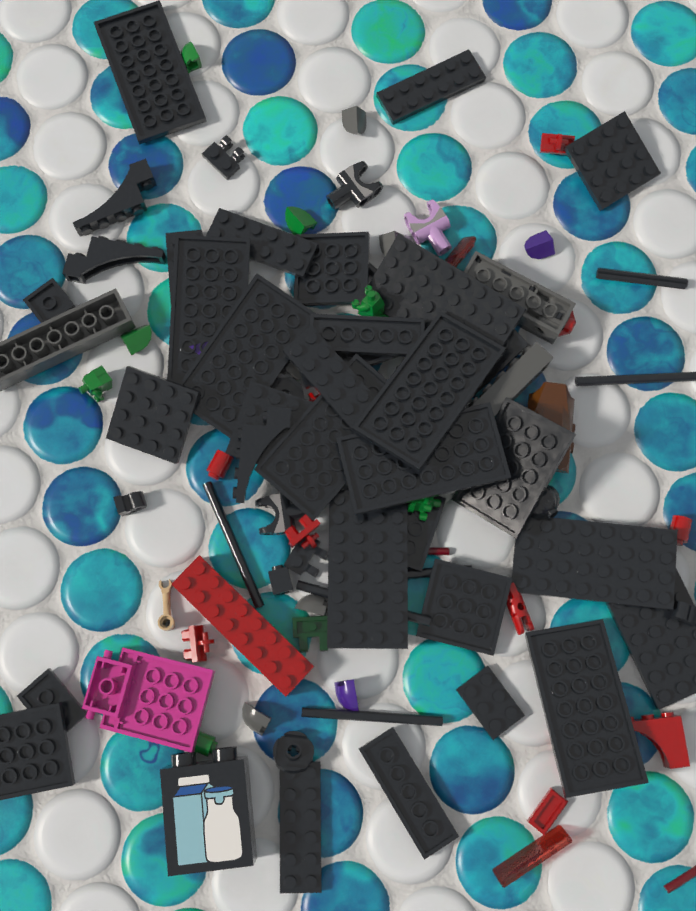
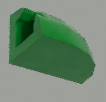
(190, 57)
(299, 220)
(137, 338)

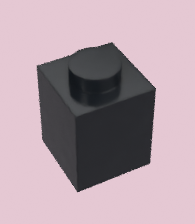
(280, 580)

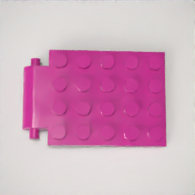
(149, 697)

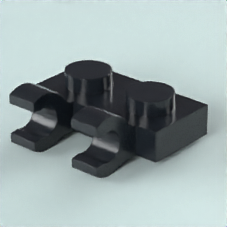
(220, 160)
(300, 557)

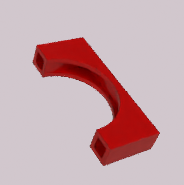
(667, 736)

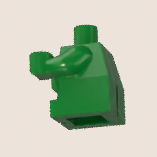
(371, 305)
(96, 383)
(423, 506)

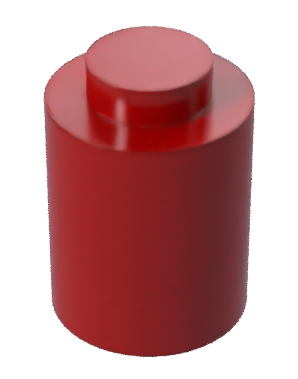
(219, 465)
(683, 525)

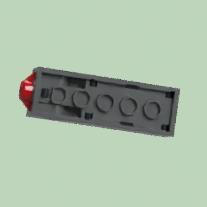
(547, 312)

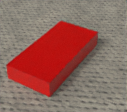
(547, 811)

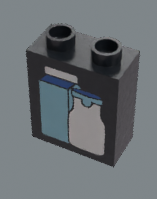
(208, 812)

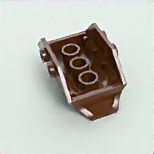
(557, 405)

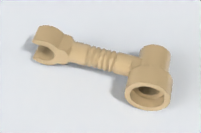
(166, 608)

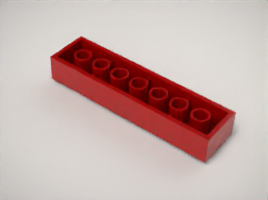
(243, 625)

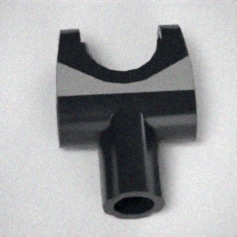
(353, 188)
(285, 514)

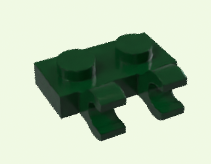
(310, 627)

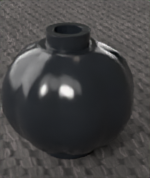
(548, 504)

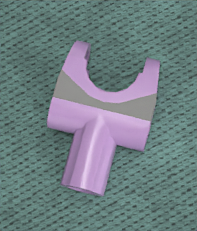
(430, 228)

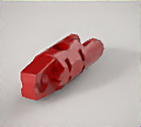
(518, 609)

